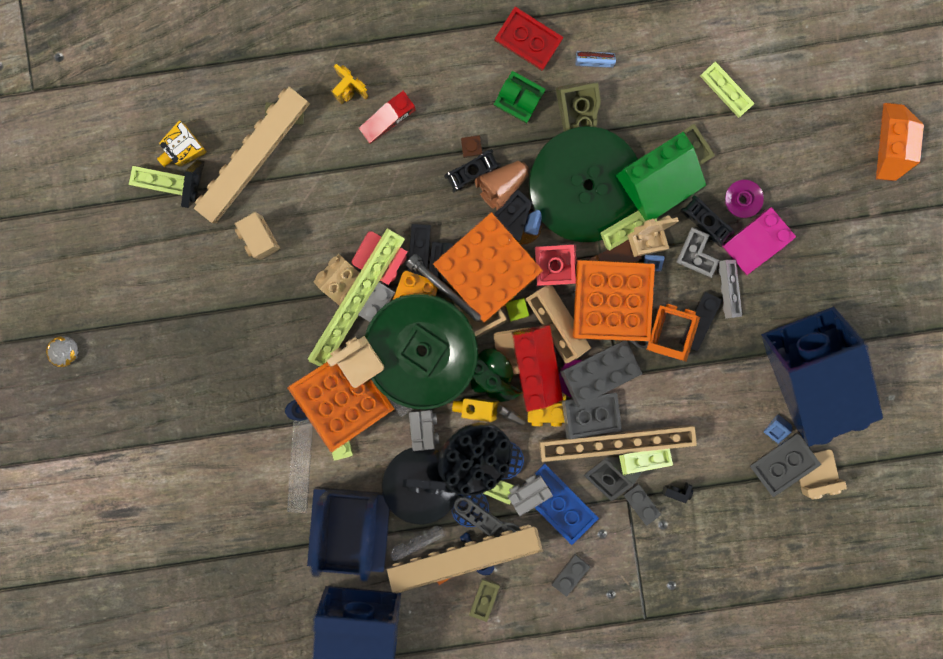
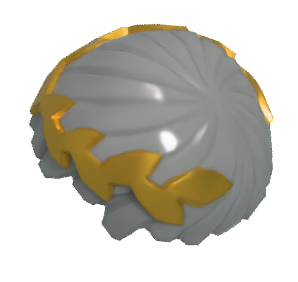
(62, 351)

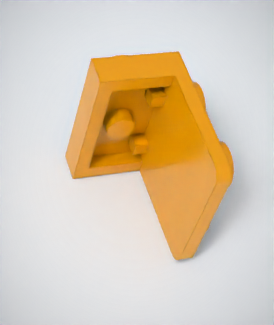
(414, 284)

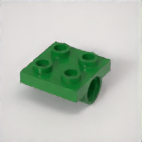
(519, 97)

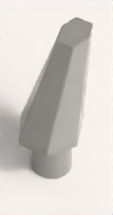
(509, 414)

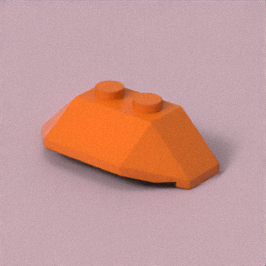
(899, 142)

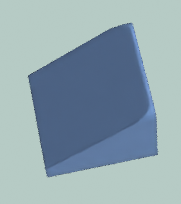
(533, 223)
(778, 429)

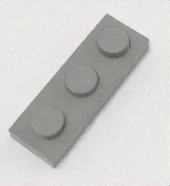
(730, 288)

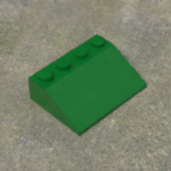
(663, 177)

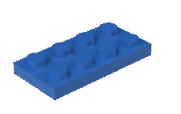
(564, 509)

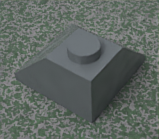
(609, 477)

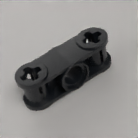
(484, 163)
(717, 231)

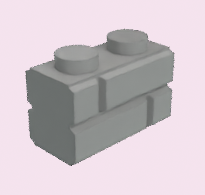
(378, 298)
(422, 429)
(529, 494)

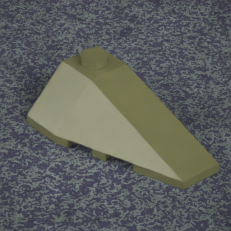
(578, 104)

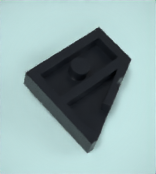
(191, 183)
(514, 214)

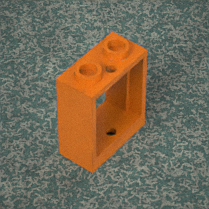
(687, 314)

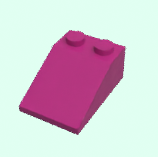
(759, 241)

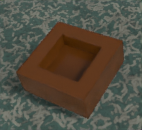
(471, 146)

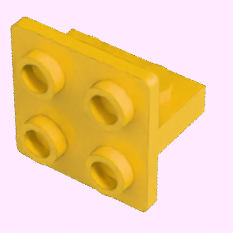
(347, 85)

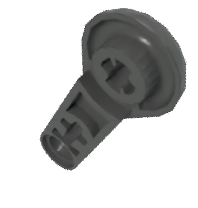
(488, 523)

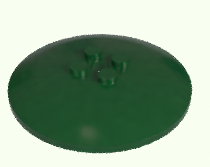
(559, 178)
(415, 378)

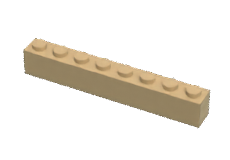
(252, 155)
(618, 443)
(465, 559)

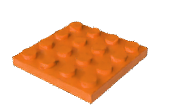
(488, 267)
(613, 300)
(336, 407)

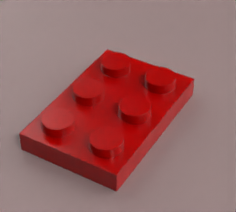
(528, 38)

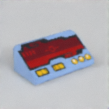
(595, 59)

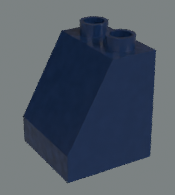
(824, 376)

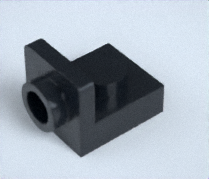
(674, 492)

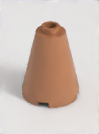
(501, 183)

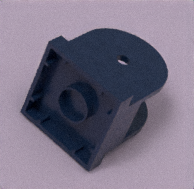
(348, 532)
(356, 624)

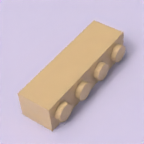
(552, 311)

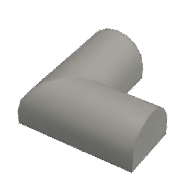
(692, 256)

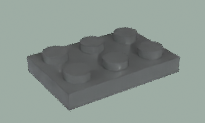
(593, 417)
(785, 464)

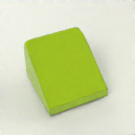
(517, 309)

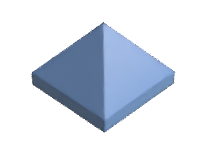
(655, 259)

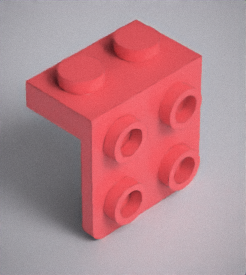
(366, 249)

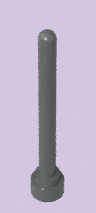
(415, 263)

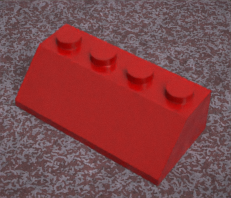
(537, 367)

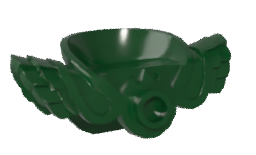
(494, 375)

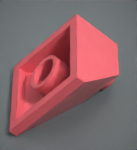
(557, 263)

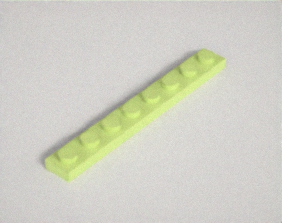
(356, 297)

